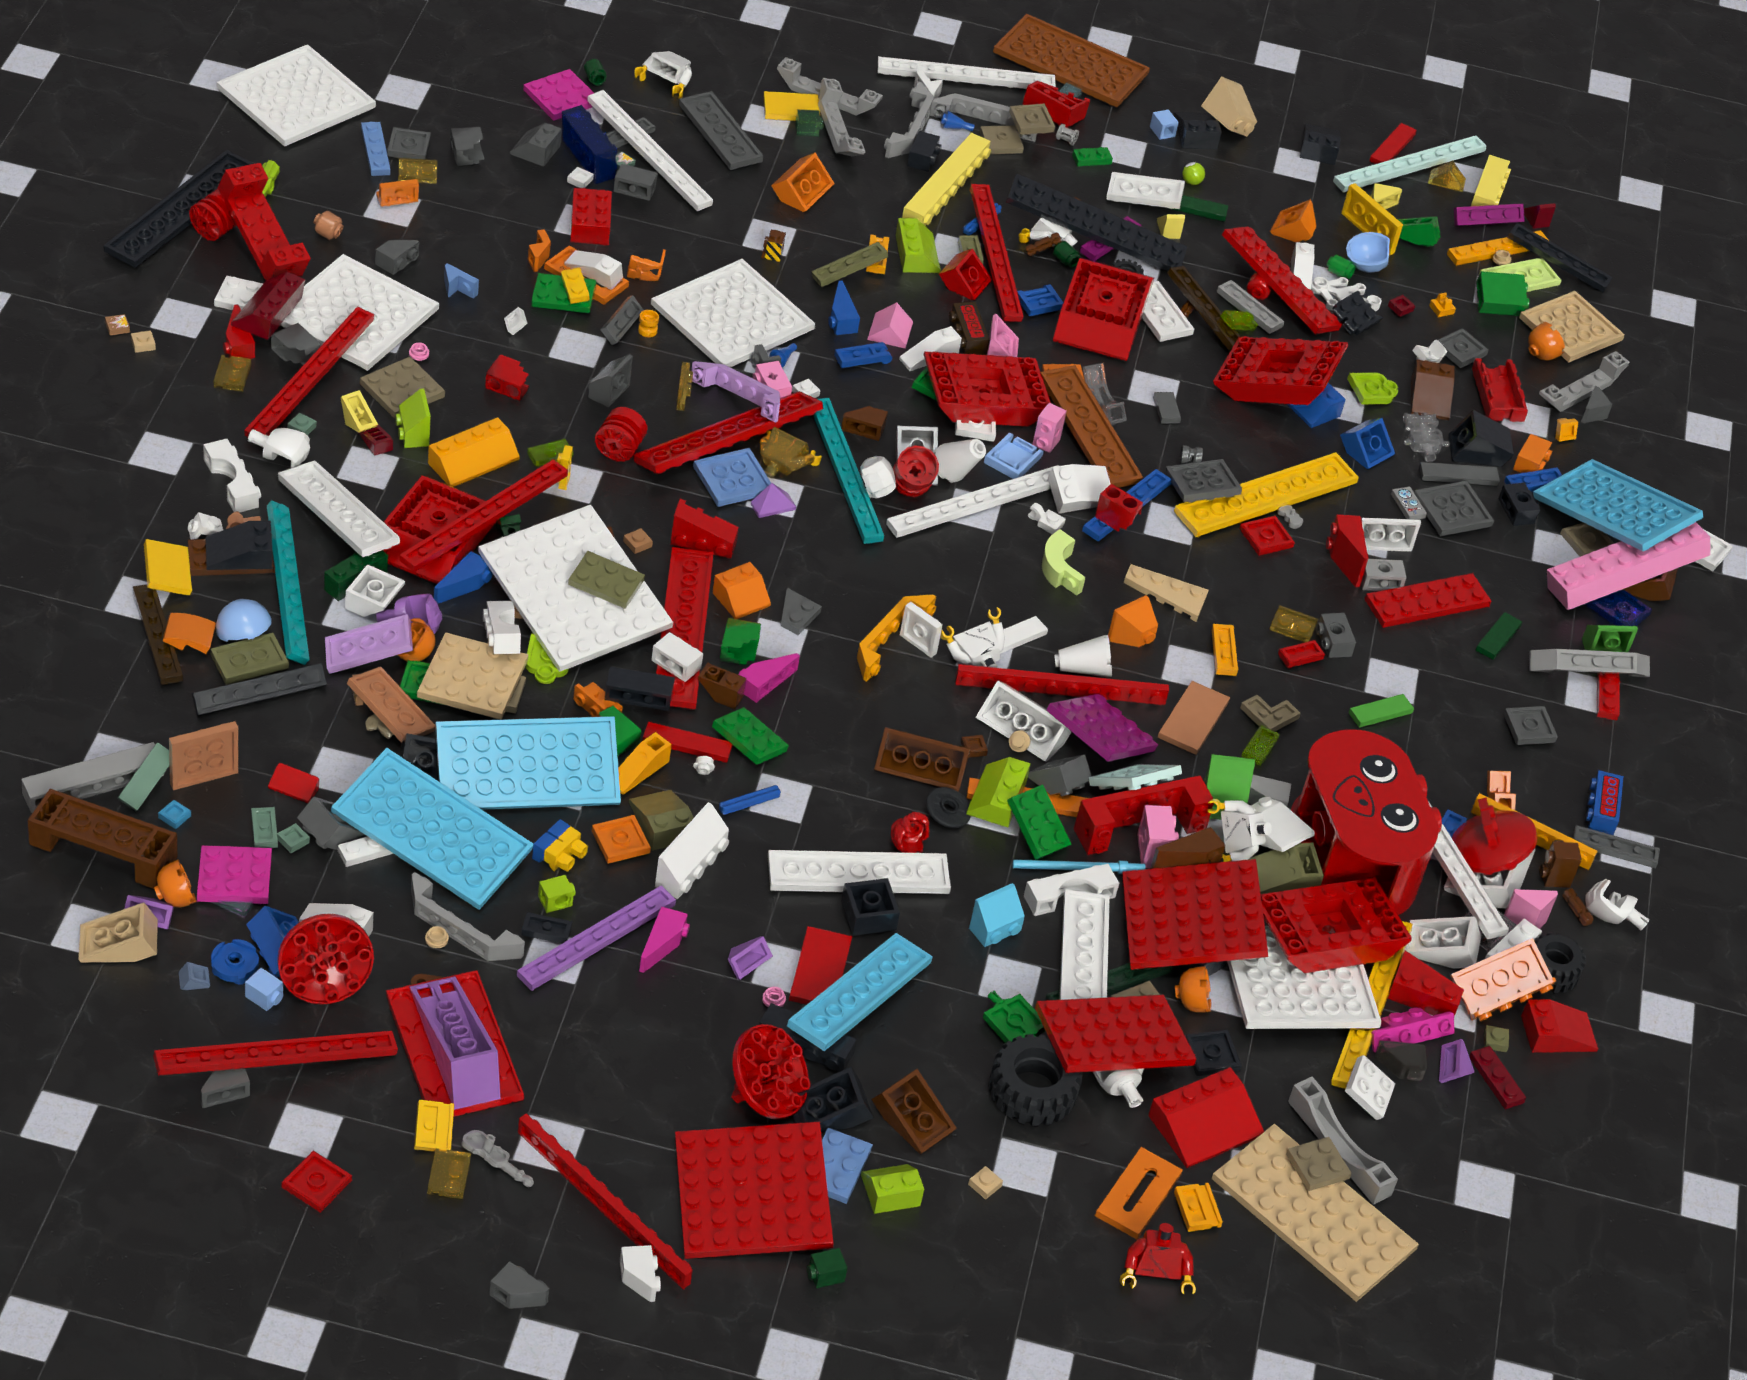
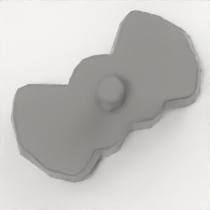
(1290, 516)

